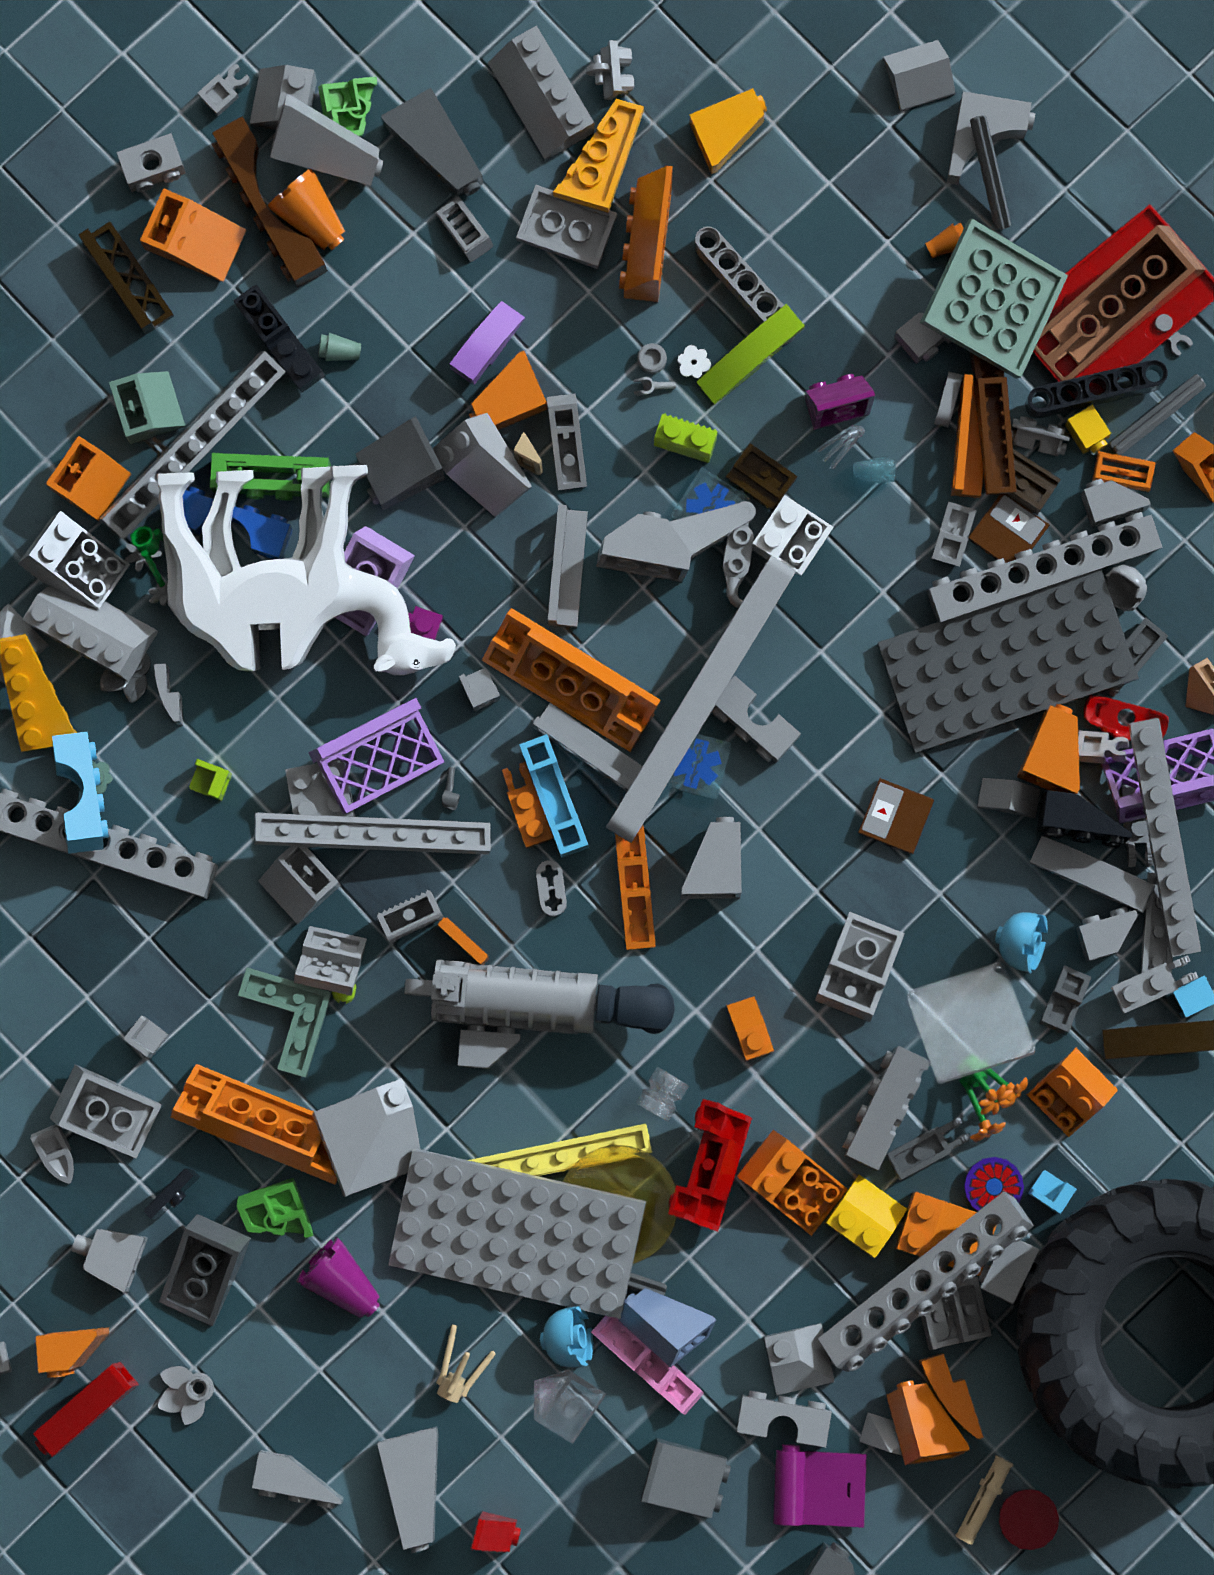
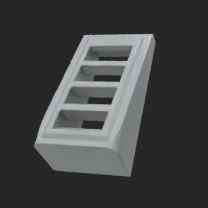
(474, 244)

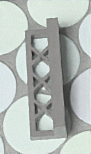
(567, 567)
(587, 747)

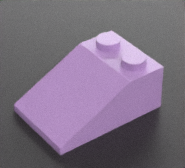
(378, 557)

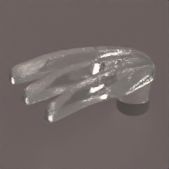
(847, 437)

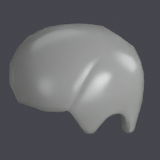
(1126, 587)

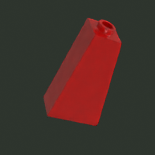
(85, 1409)

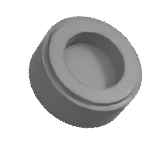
(652, 358)

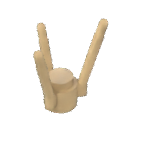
(453, 1386)

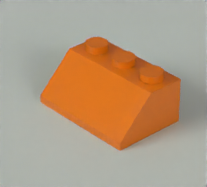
(64, 1351)

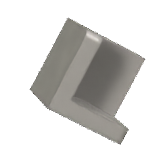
(480, 689)
(146, 1036)

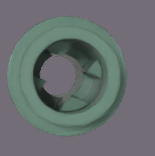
(338, 348)

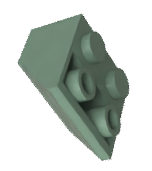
(147, 405)

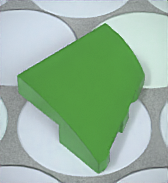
(348, 102)
(275, 1210)

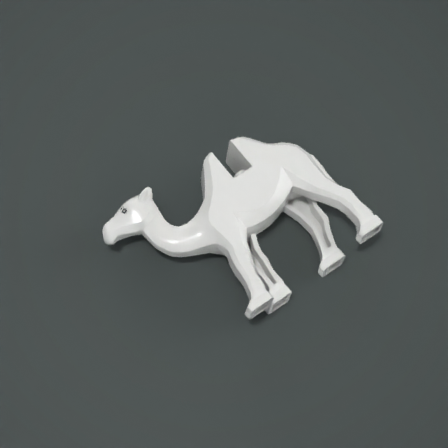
(296, 594)

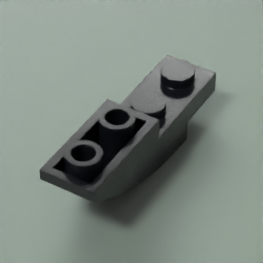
(278, 338)

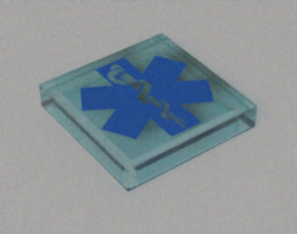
(707, 494)
(702, 767)

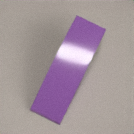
(486, 343)

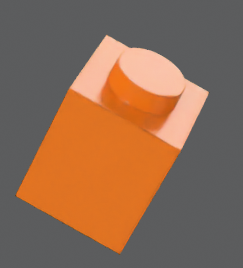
(1197, 461)
(750, 1028)

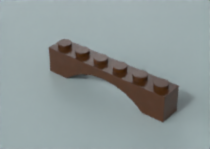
(241, 152)

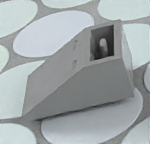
(74, 561)

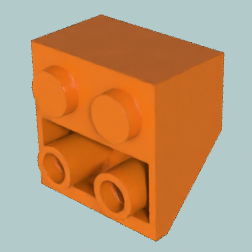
(88, 478)
(1072, 1092)

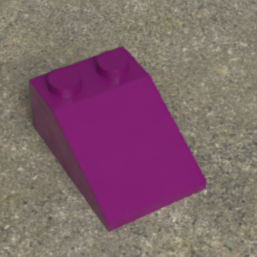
(839, 401)

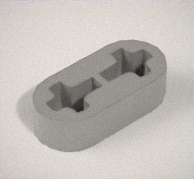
(948, 399)
(543, 888)

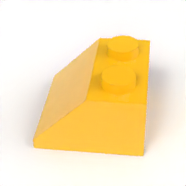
(866, 1216)

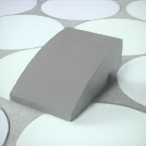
(859, 967)

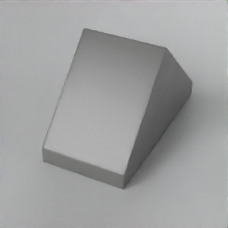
(1009, 797)

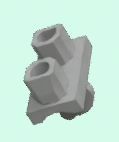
(607, 70)

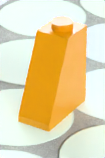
(727, 126)

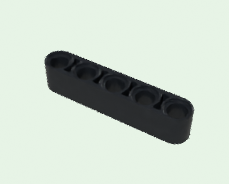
(1107, 380)

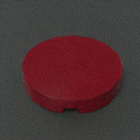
(1028, 1519)

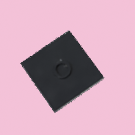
(172, 1194)

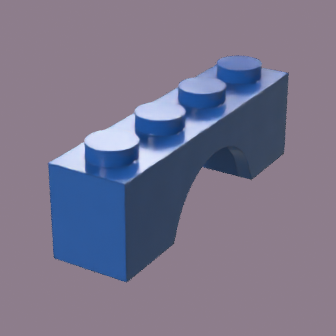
(267, 535)

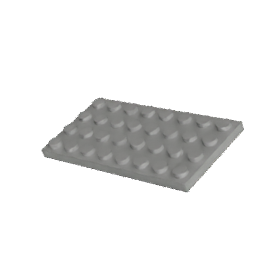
(517, 1233)

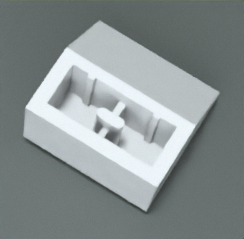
(792, 535)

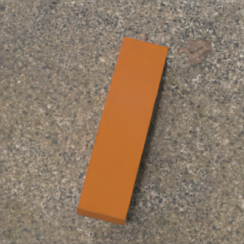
(635, 892)

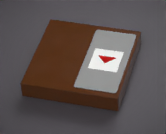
(1008, 530)
(896, 816)

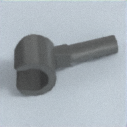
(449, 799)

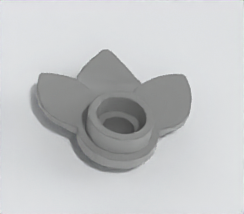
(181, 1393)

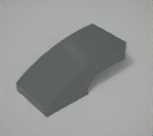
(1065, 1000)

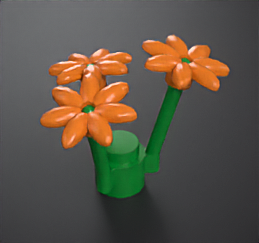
(1004, 1096)

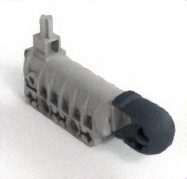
(539, 999)

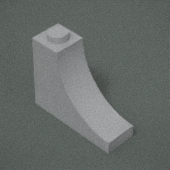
(1005, 118)

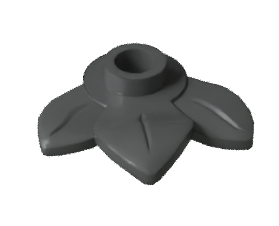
(134, 688)

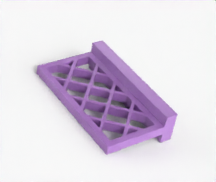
(373, 730)
(1186, 794)

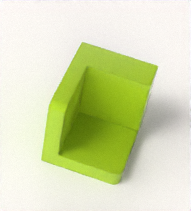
(210, 780)

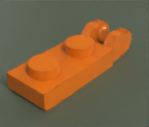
(527, 809)

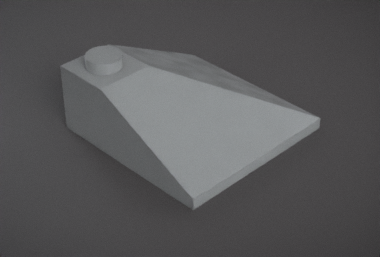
(369, 1136)

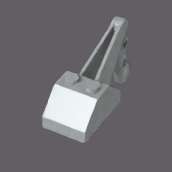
(665, 548)

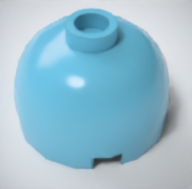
(1021, 940)
(567, 1338)

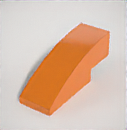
(951, 1394)

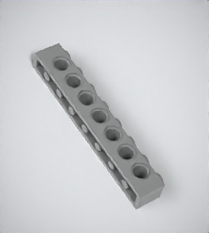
(193, 442)
(1144, 541)
(196, 883)
(909, 1283)

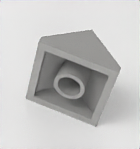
(920, 75)

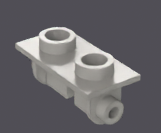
(1050, 437)

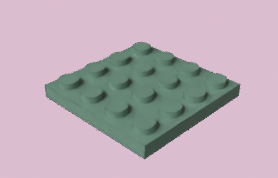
(994, 299)

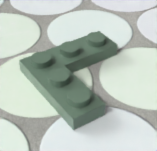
(309, 1014)

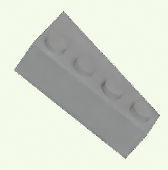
(886, 1107)

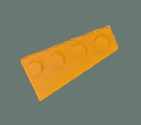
(599, 167)
(31, 695)

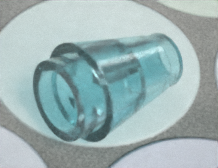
(875, 470)

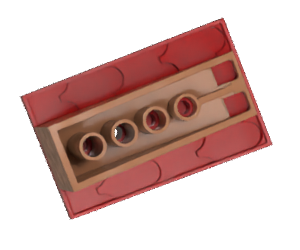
(1101, 315)

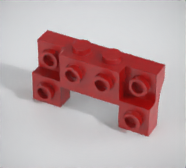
(714, 1166)

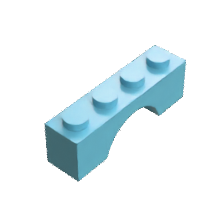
(554, 796)
(83, 823)

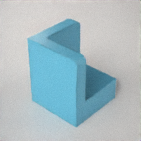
(1194, 996)
(1052, 1192)

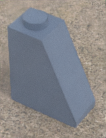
(665, 1324)

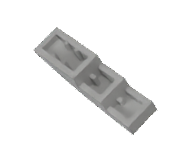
(1092, 874)

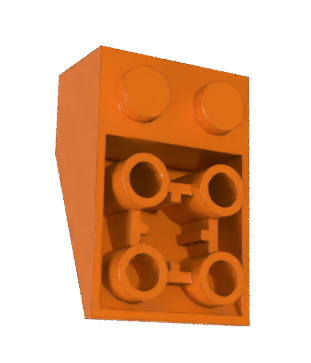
(192, 235)
(792, 1182)

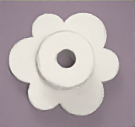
(691, 354)

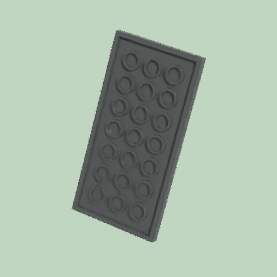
(1008, 661)

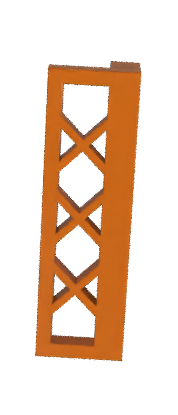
(968, 457)

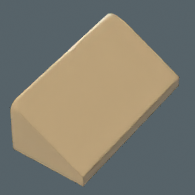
(527, 455)

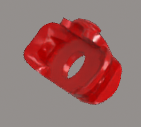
(1104, 712)

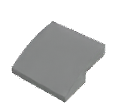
(330, 960)
(957, 1317)

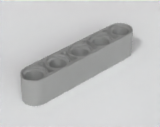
(735, 275)

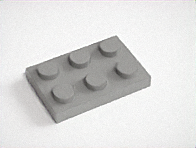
(566, 228)

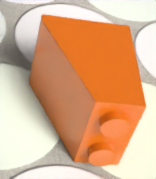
(1054, 752)

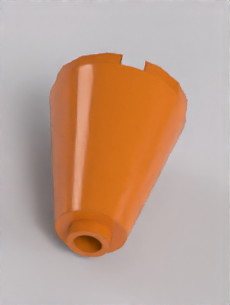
(309, 211)

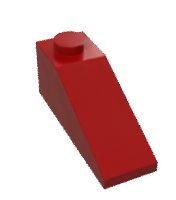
(495, 1533)

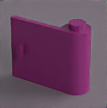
(815, 1486)

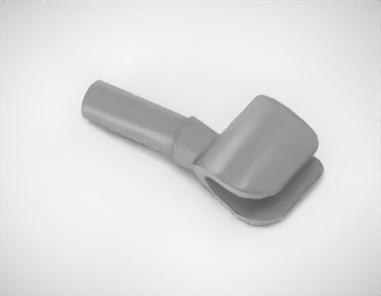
(649, 385)

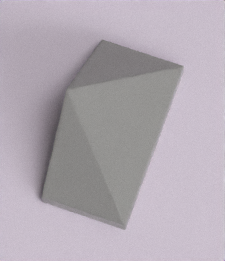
(880, 1434)

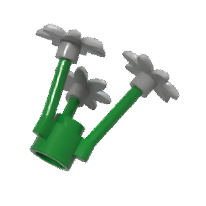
(144, 548)

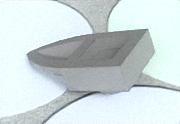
(54, 1152)

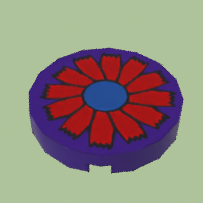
(989, 1179)

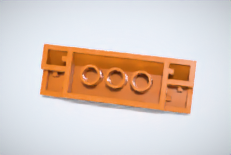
(571, 680)
(253, 1121)

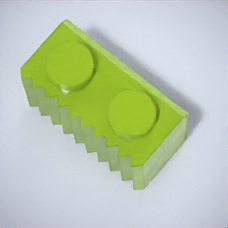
(685, 438)

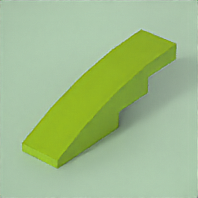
(750, 354)

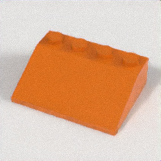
(648, 235)

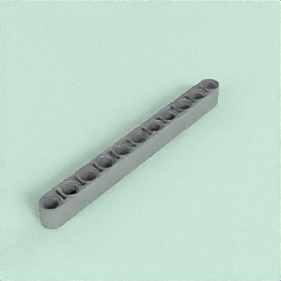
(700, 699)

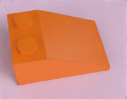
(929, 1222)

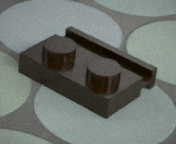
(761, 477)
(1033, 483)

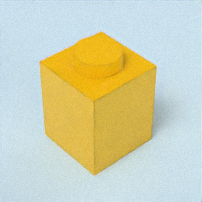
(1088, 430)

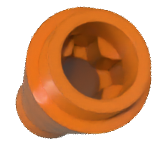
(945, 241)

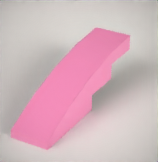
(632, 1351)

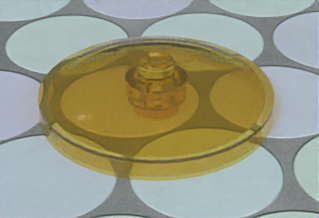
(634, 1175)

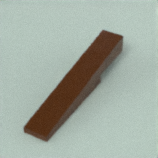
(994, 426)

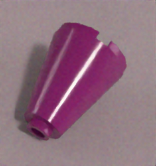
(340, 1280)

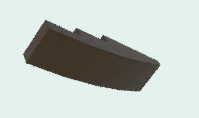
(1159, 1039)

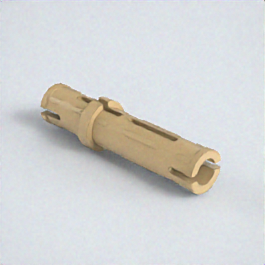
(984, 1499)

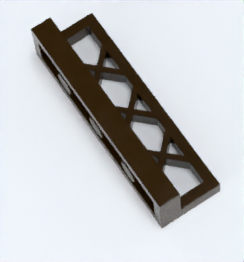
(114, 277)

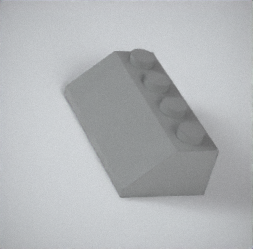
(541, 93)
(100, 635)

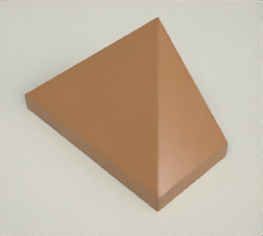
(1201, 687)

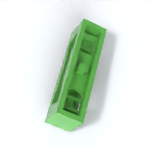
(257, 488)

